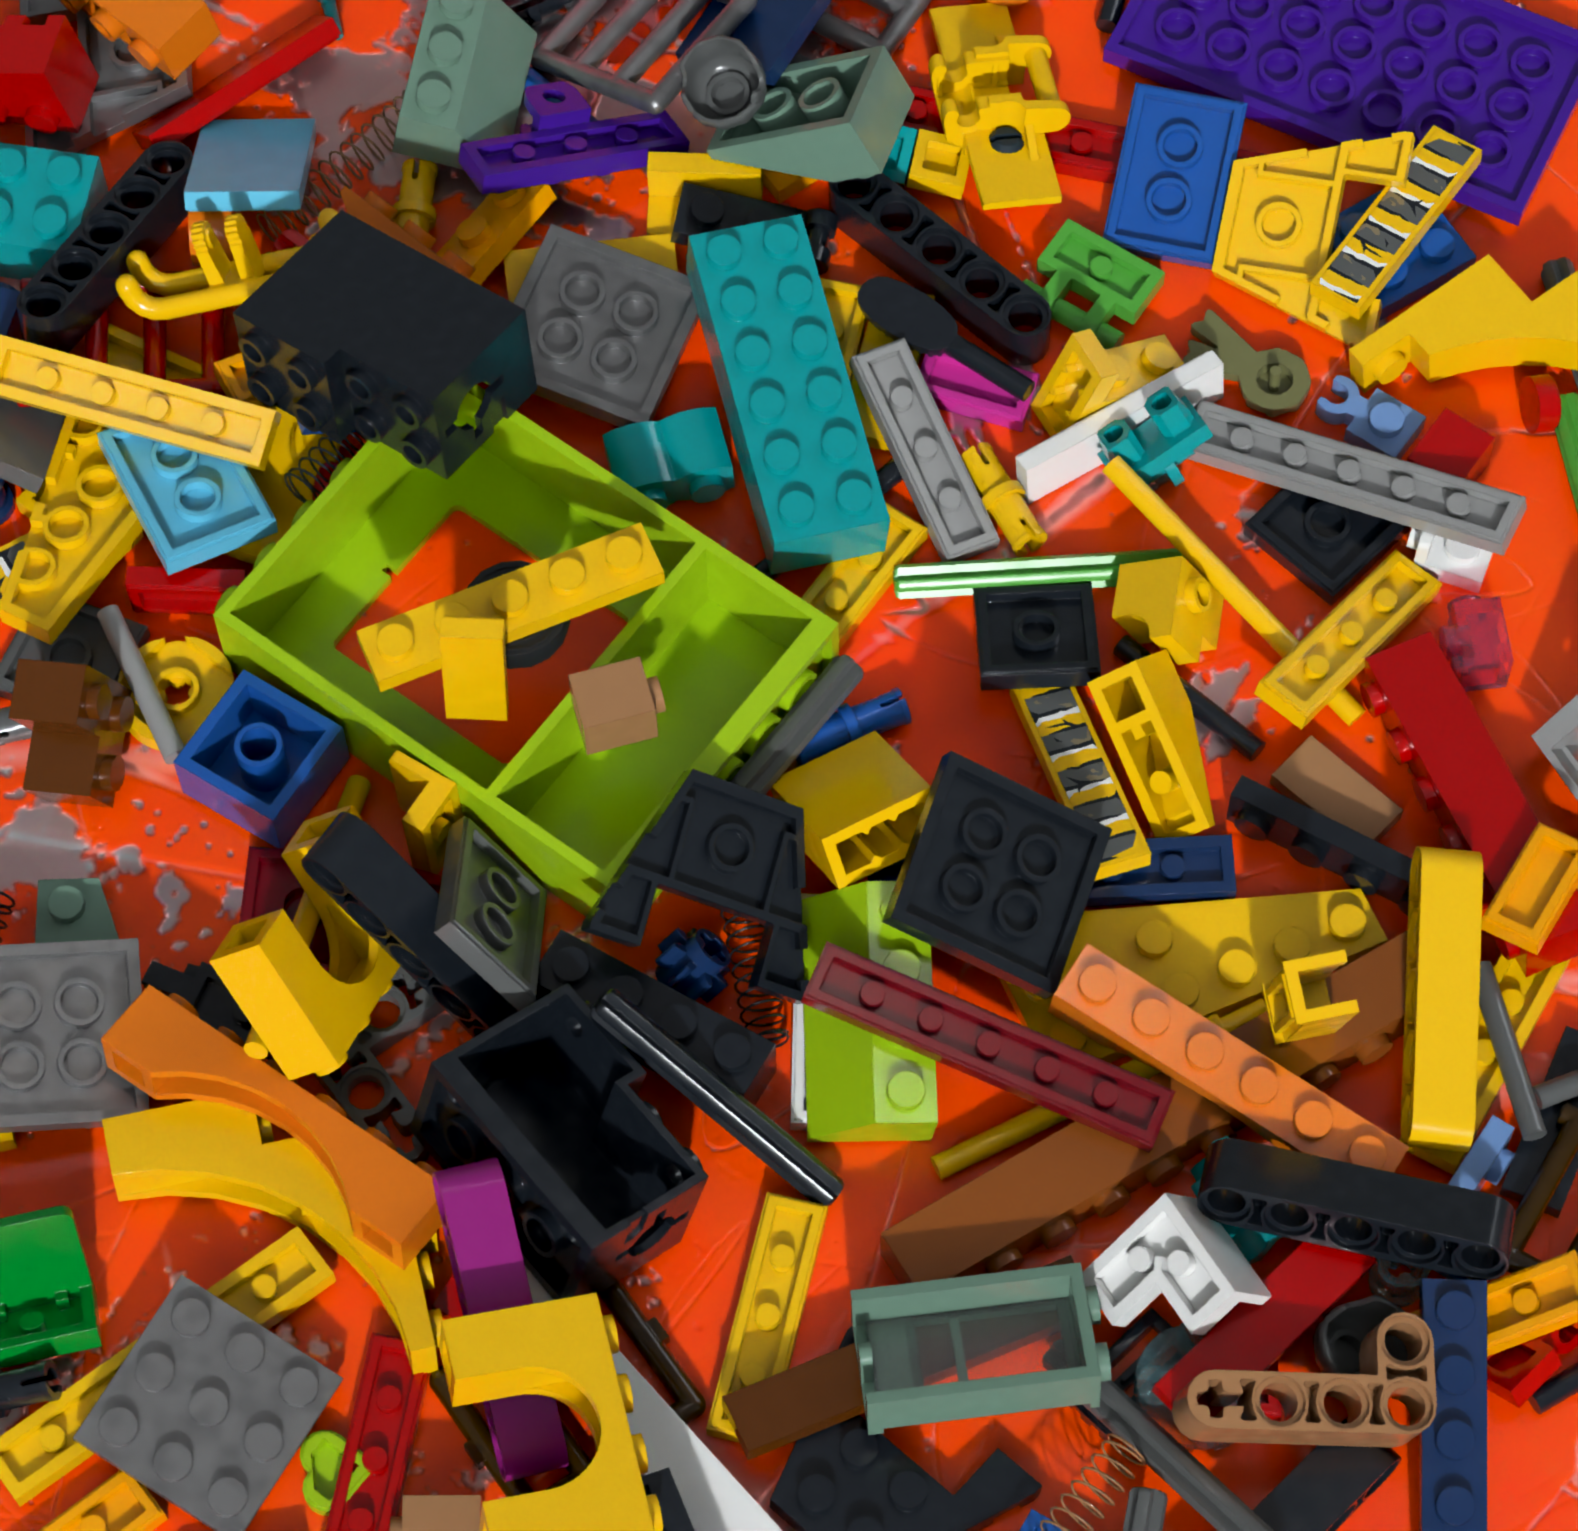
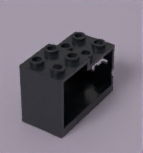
(384, 345)
(581, 1154)

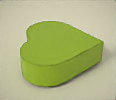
(321, 1460)

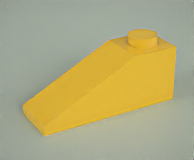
(1157, 743)

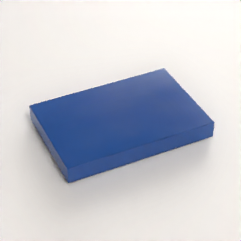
(1174, 174)

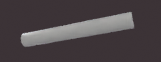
(141, 682)

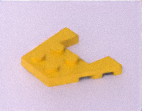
(1285, 220)

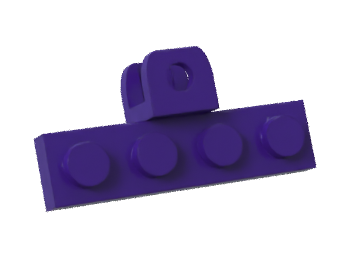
(566, 144)

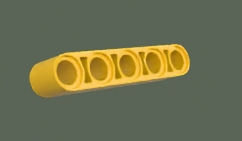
(1442, 999)

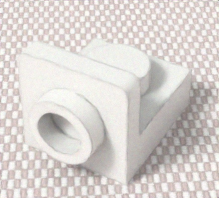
(1450, 560)

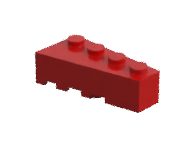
(44, 75)

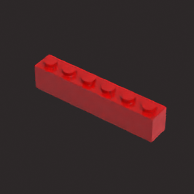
(1459, 775)

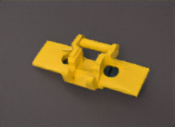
(979, 113)

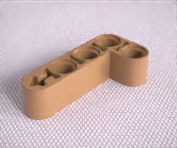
(1304, 1393)

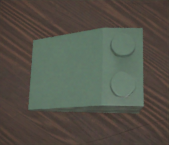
(824, 119)

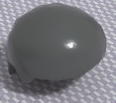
(722, 82)
(1344, 1328)

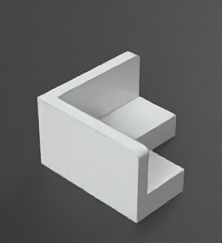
(1175, 1254)

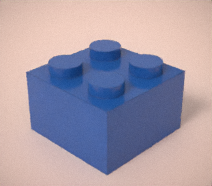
(262, 759)

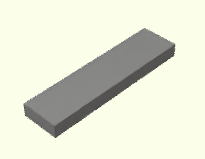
(924, 452)

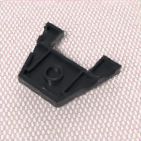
(729, 854)
(868, 1484)

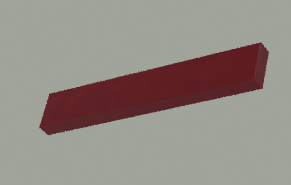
(988, 1047)

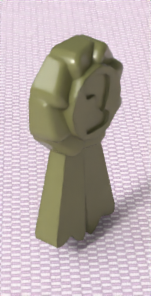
(1268, 379)

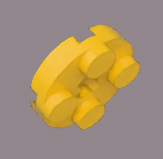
(177, 664)

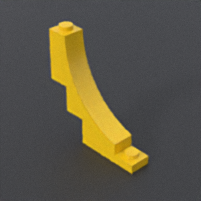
(1471, 326)

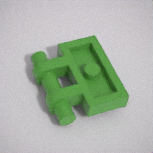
(1100, 273)

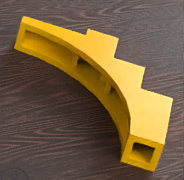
(233, 1157)

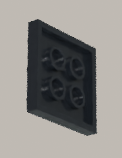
(997, 875)

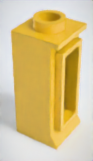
(1300, 1000)

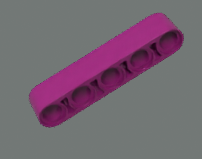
(492, 1278)

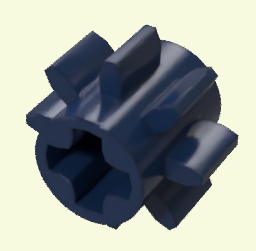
(693, 963)

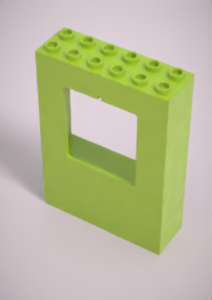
(715, 634)

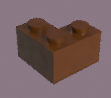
(76, 731)

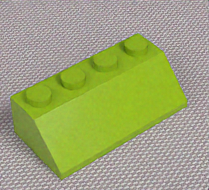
(854, 1079)

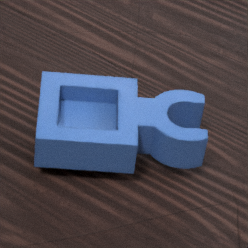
(1373, 423)

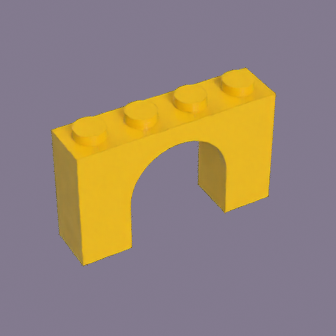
(284, 991)
(566, 1355)

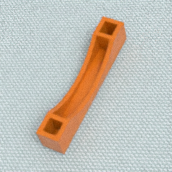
(1160, 1031)
(179, 1056)

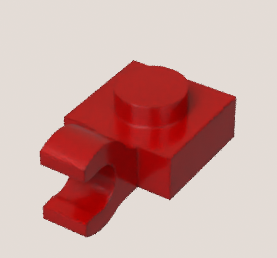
(1525, 1367)

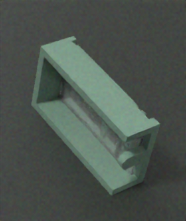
(978, 1346)

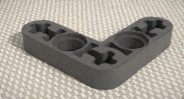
(366, 1048)

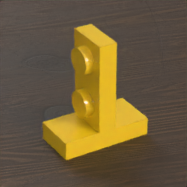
(1094, 377)

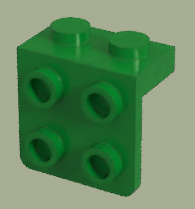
(45, 1288)

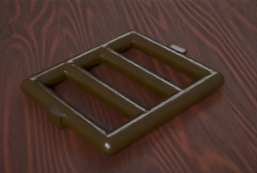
(649, 1340)

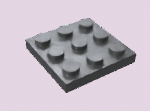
(604, 327)
(52, 1021)
(208, 1408)

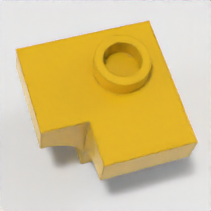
(1169, 606)

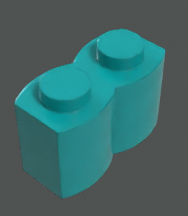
(673, 457)

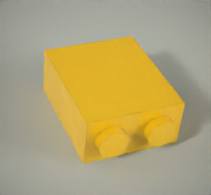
(856, 807)

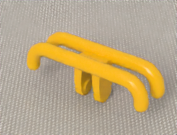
(213, 285)

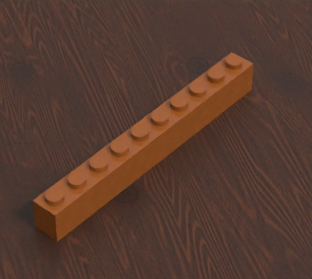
(1086, 1172)

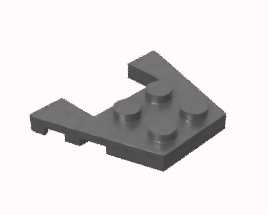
(124, 90)

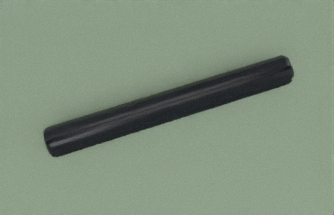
(716, 1098)

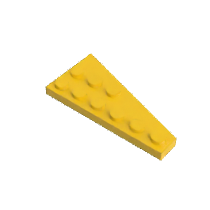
(81, 517)
(1210, 950)

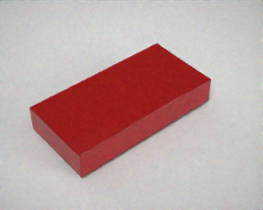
(183, 592)

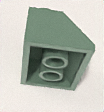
(463, 78)

